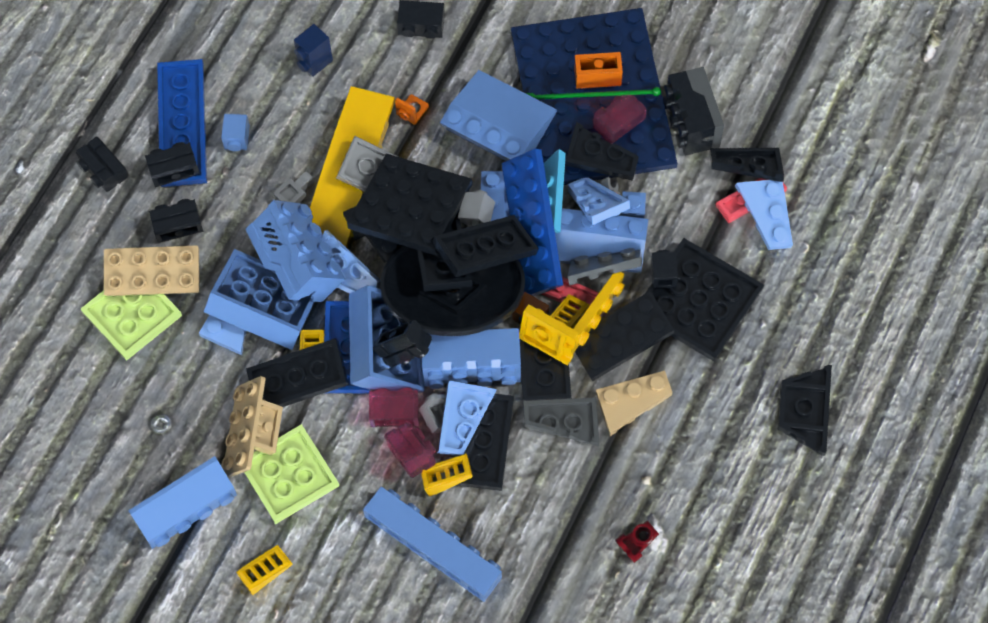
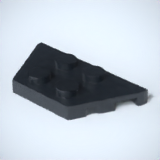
(806, 408)

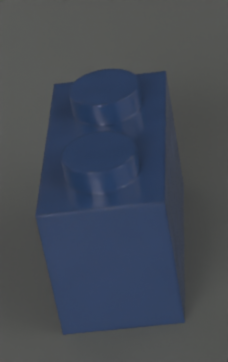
(313, 50)

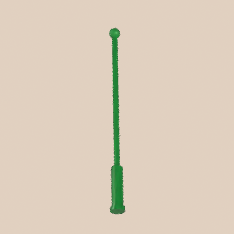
(656, 91)

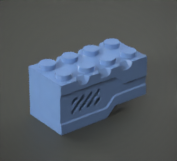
(301, 256)
(473, 358)

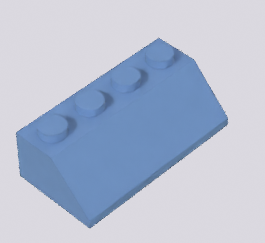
(611, 235)
(183, 503)

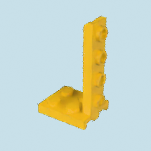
(559, 339)

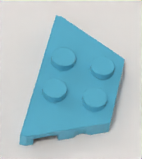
(554, 173)

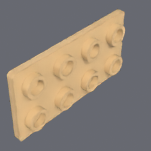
(151, 270)
(252, 427)

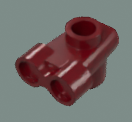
(631, 542)

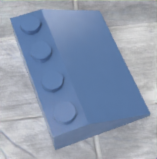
(497, 117)
(257, 302)
(368, 370)

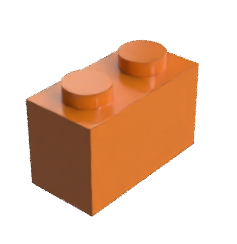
(598, 70)

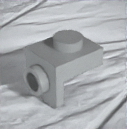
(433, 411)

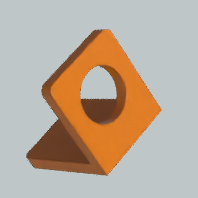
(407, 111)

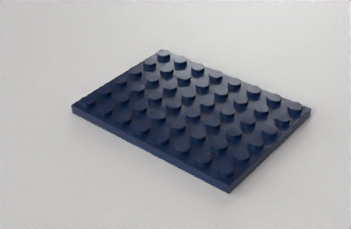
(546, 66)

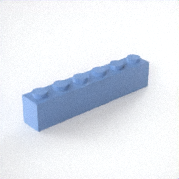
(432, 543)

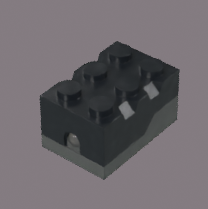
(693, 111)

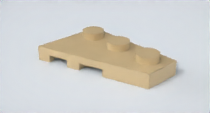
(631, 398)

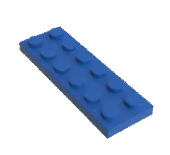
(183, 112)
(530, 204)

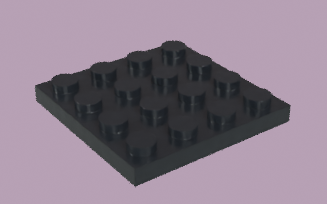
(409, 203)
(707, 300)

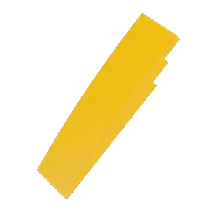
(362, 116)

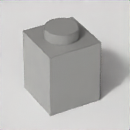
(476, 208)

